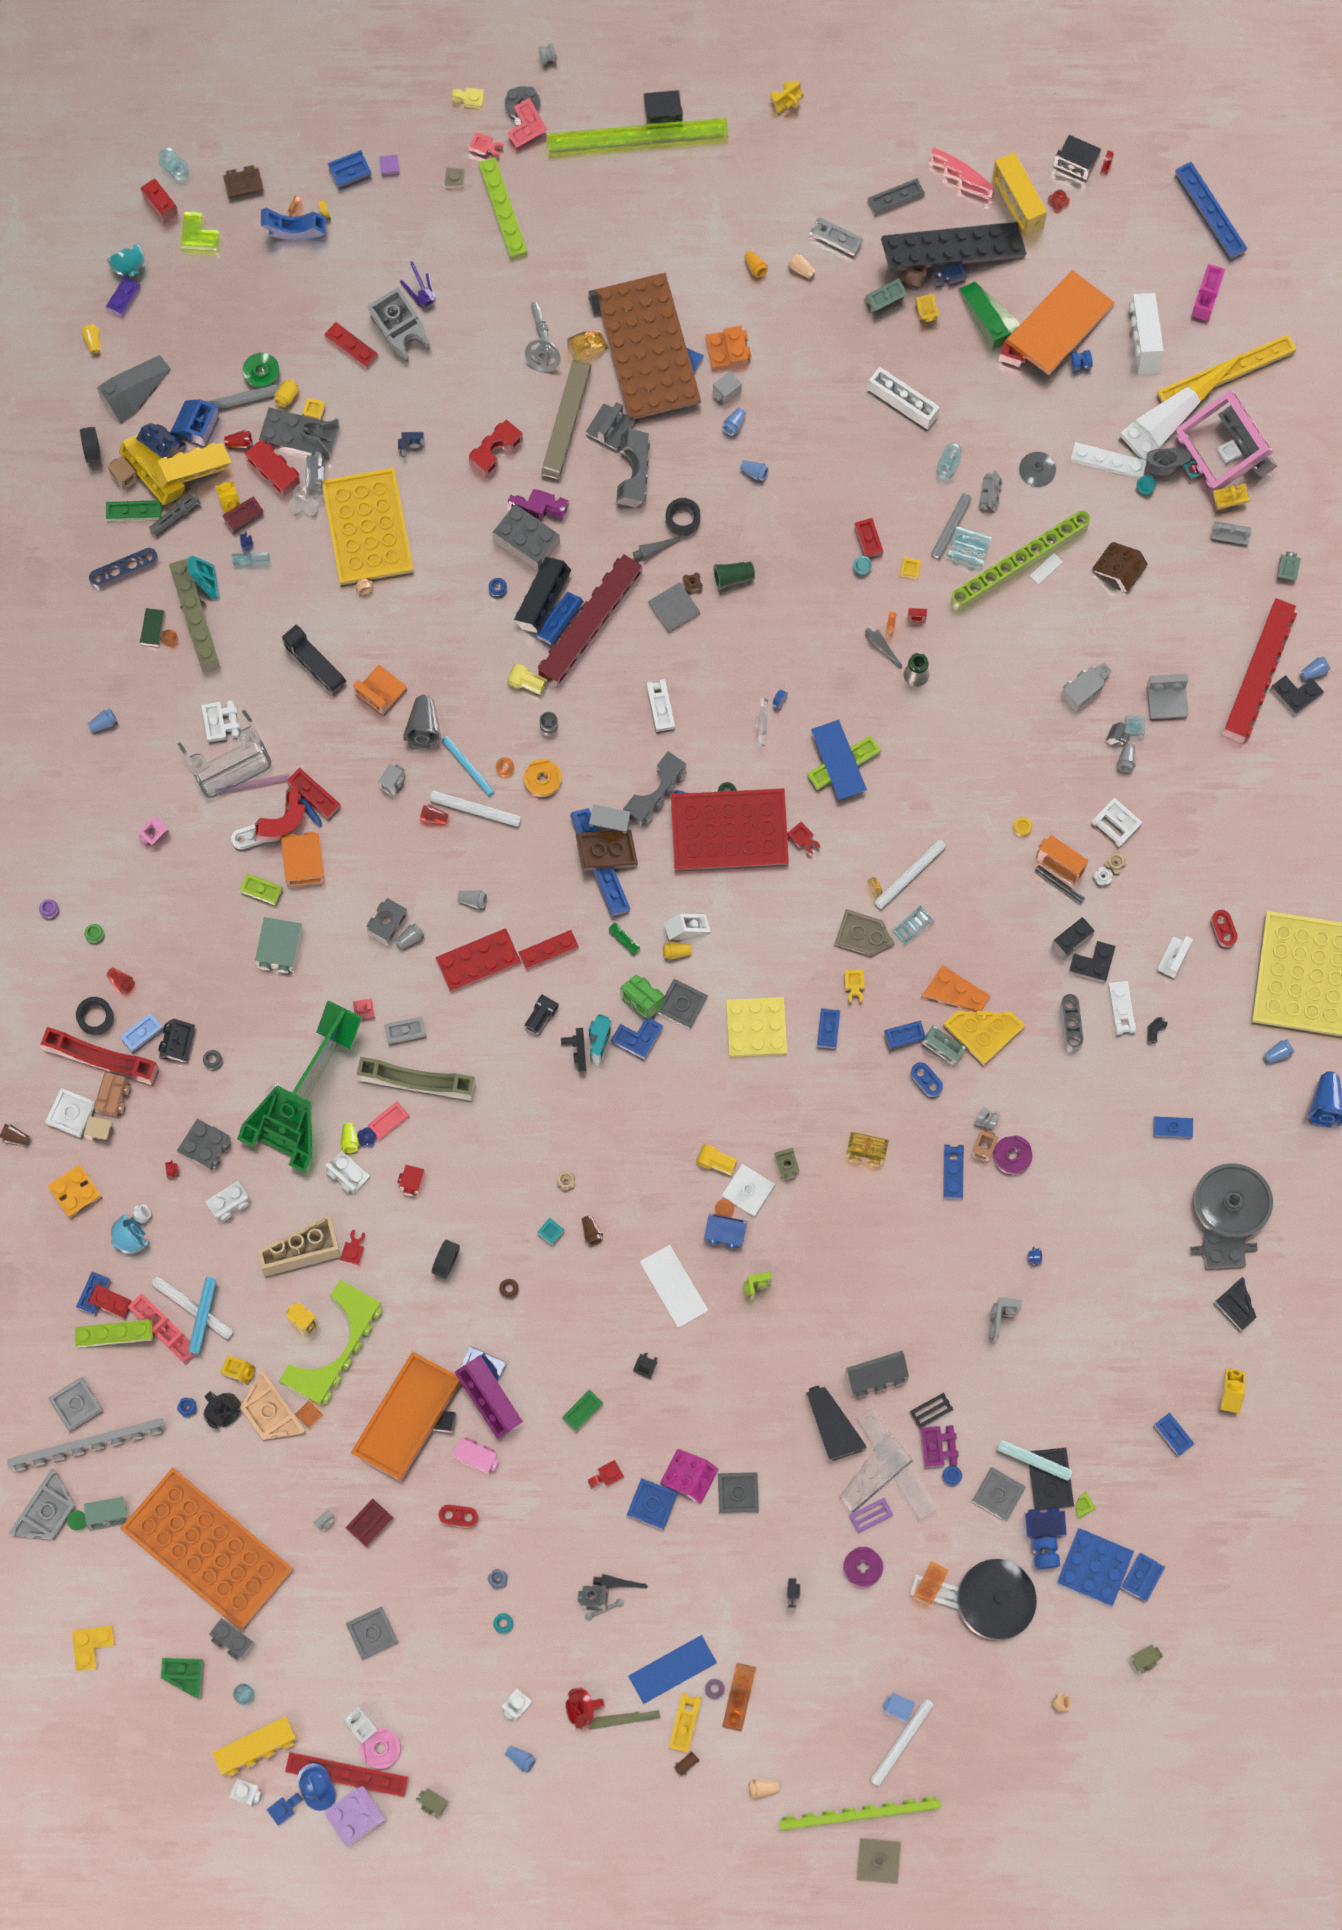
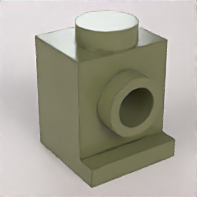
(784, 1171)
(1146, 1659)
(432, 1802)

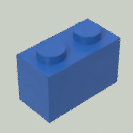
(725, 1230)

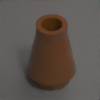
(13, 1135)
(591, 1231)

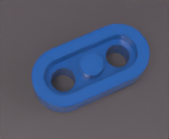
(928, 1079)

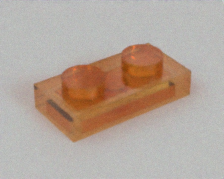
(930, 1583)

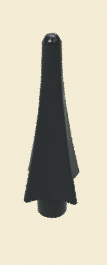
(613, 1582)

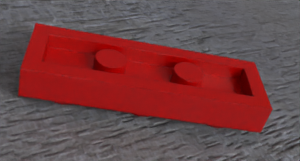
(351, 345)
(314, 793)
(548, 950)

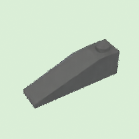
(132, 387)

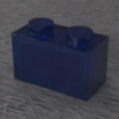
(1044, 1524)

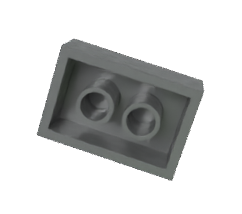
(526, 537)

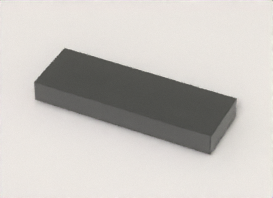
(896, 196)

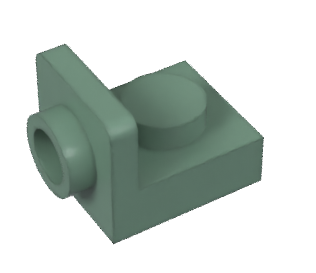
(1289, 566)

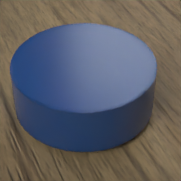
(780, 699)

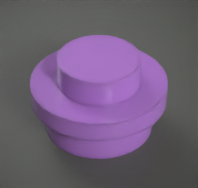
(48, 908)

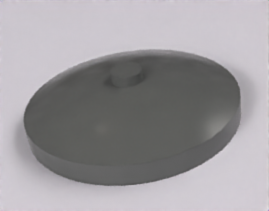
(1233, 1201)

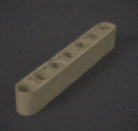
(566, 419)

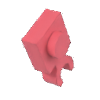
(483, 144)

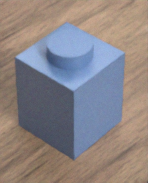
(898, 1707)

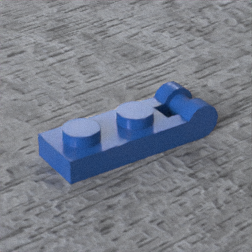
(953, 1172)

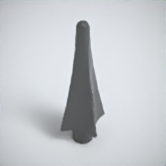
(648, 550)
(878, 641)

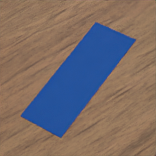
(838, 759)
(672, 1669)

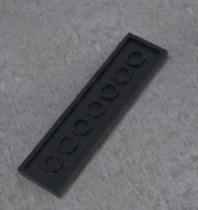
(953, 246)

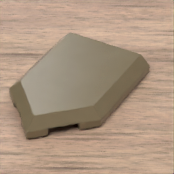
(863, 933)

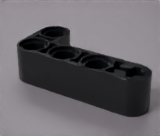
(314, 662)

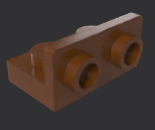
(243, 181)

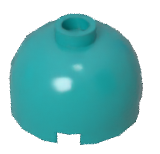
(127, 261)

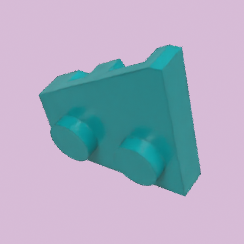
(204, 575)

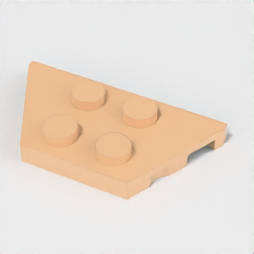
(269, 1411)

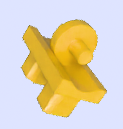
(788, 97)
(1231, 496)

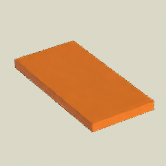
(1060, 322)
(406, 1416)

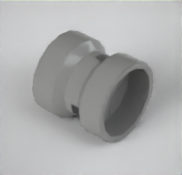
(991, 1121)

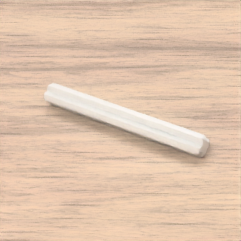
(475, 808)
(910, 874)
(191, 1306)
(901, 1742)

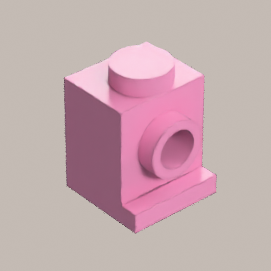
(154, 823)

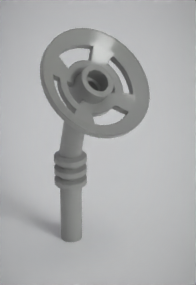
(543, 352)

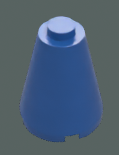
(1327, 1101)

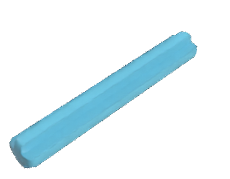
(202, 1315)

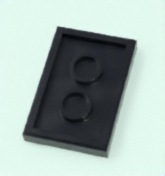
(1048, 1489)

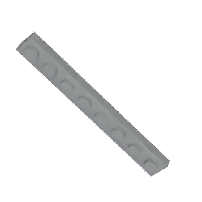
(78, 1447)

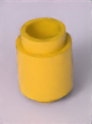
(286, 393)

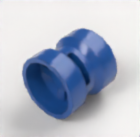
(1081, 360)

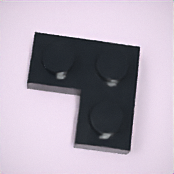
(1296, 698)
(1096, 967)

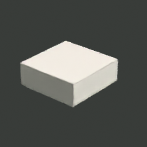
(1229, 452)

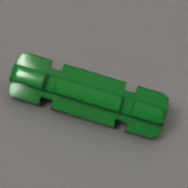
(624, 938)

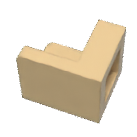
(97, 1128)

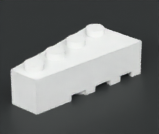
(1146, 333)

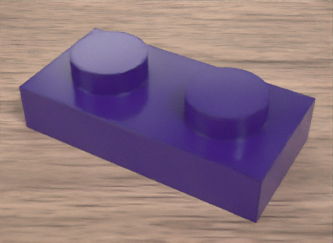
(123, 296)

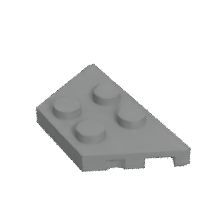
(45, 1511)

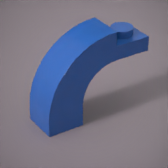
(293, 228)

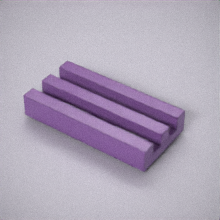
(856, 1523)

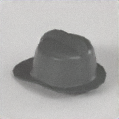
(1166, 460)

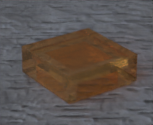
(295, 207)
(891, 623)
(308, 1414)

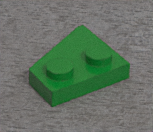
(183, 1674)

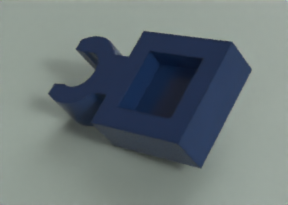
(952, 273)

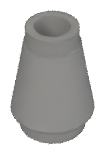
(1127, 761)
(473, 898)
(409, 936)

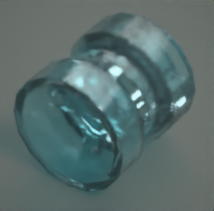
(244, 1691)

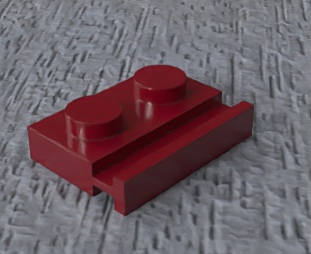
(369, 1523)

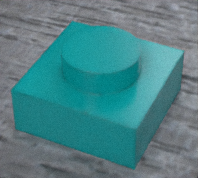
(550, 1231)

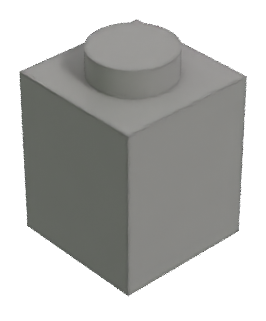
(727, 388)

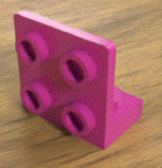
(689, 1475)

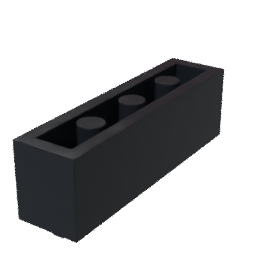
(542, 595)

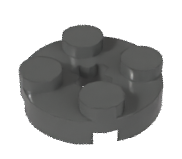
(519, 94)

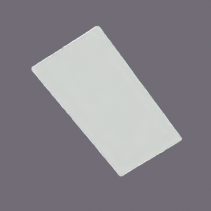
(673, 1286)

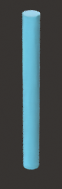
(468, 766)

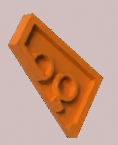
(955, 990)

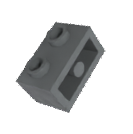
(228, 1636)

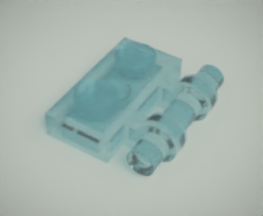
(971, 542)

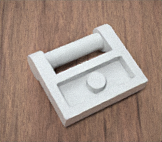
(1121, 818)

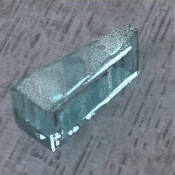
(920, 910)

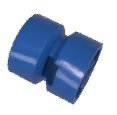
(1045, 1560)

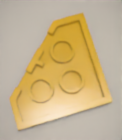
(984, 1031)

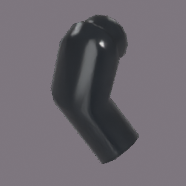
(1157, 1024)

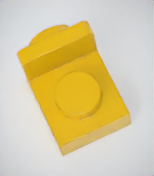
(238, 1369)

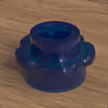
(246, 541)
(366, 1141)

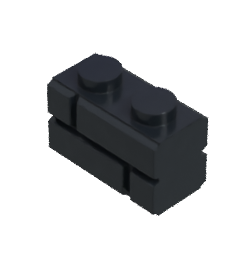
(1073, 938)

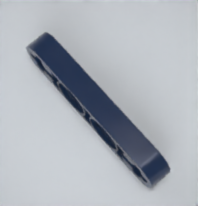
(124, 570)

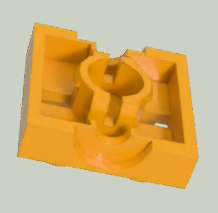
(76, 1194)

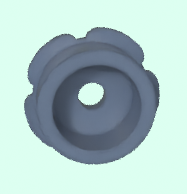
(492, 1578)

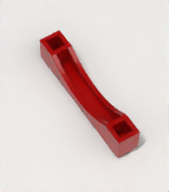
(84, 1052)

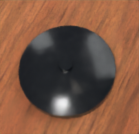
(996, 1599)

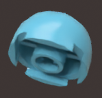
(127, 1235)

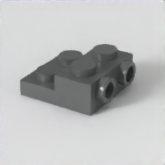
(204, 1145)

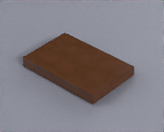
(606, 850)

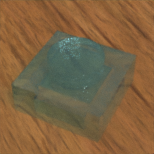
(1135, 725)

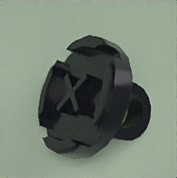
(221, 1409)

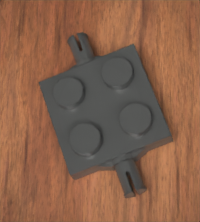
(1222, 1252)

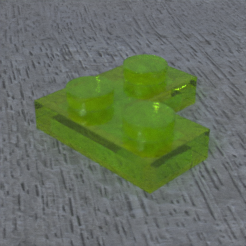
(194, 237)

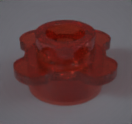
(1061, 195)

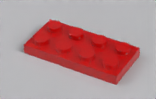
(478, 960)

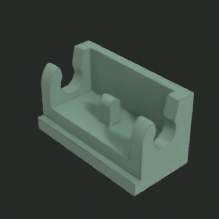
(885, 295)
(943, 1045)
(105, 1513)

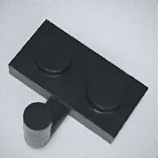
(577, 1041)

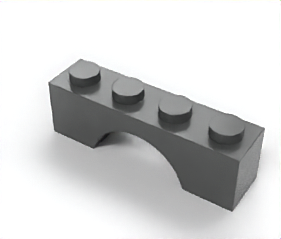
(1239, 431)
(635, 447)
(670, 771)

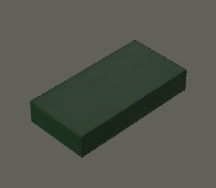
(152, 627)

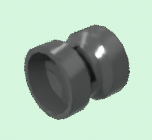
(548, 719)

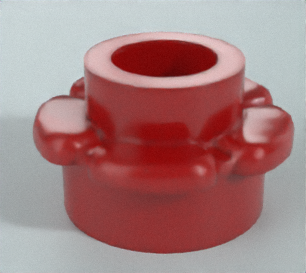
(171, 1169)

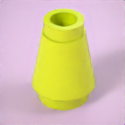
(349, 1139)

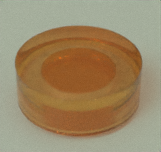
(724, 1208)

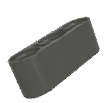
(1071, 1014)

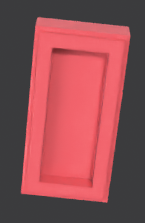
(388, 1120)

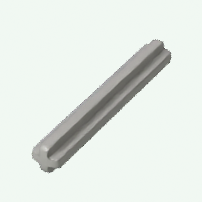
(245, 397)
(951, 525)

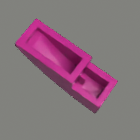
(1208, 292)

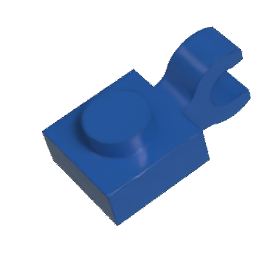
(282, 1809)

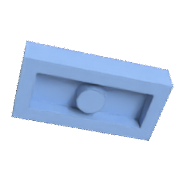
(141, 1032)

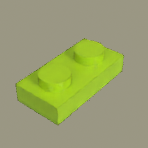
(261, 889)

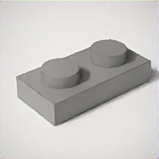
(405, 1030)

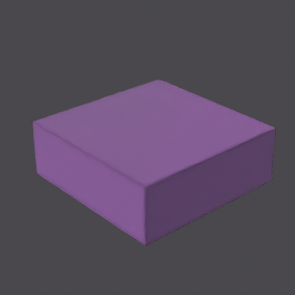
(389, 165)

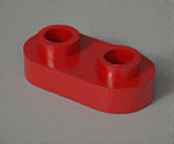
(1224, 929)
(458, 1517)

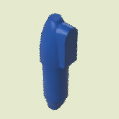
(310, 811)

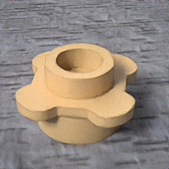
(1120, 862)

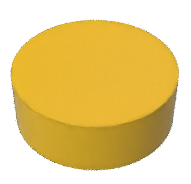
(324, 209)
(1022, 826)

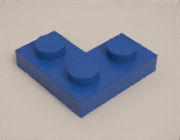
(638, 1042)

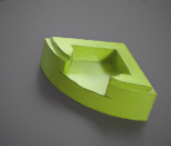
(1084, 1505)

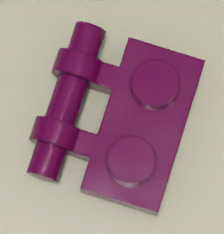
(932, 1446)

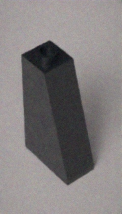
(834, 1428)

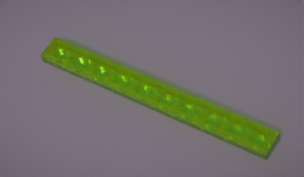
(637, 135)

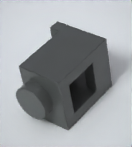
(600, 1600)

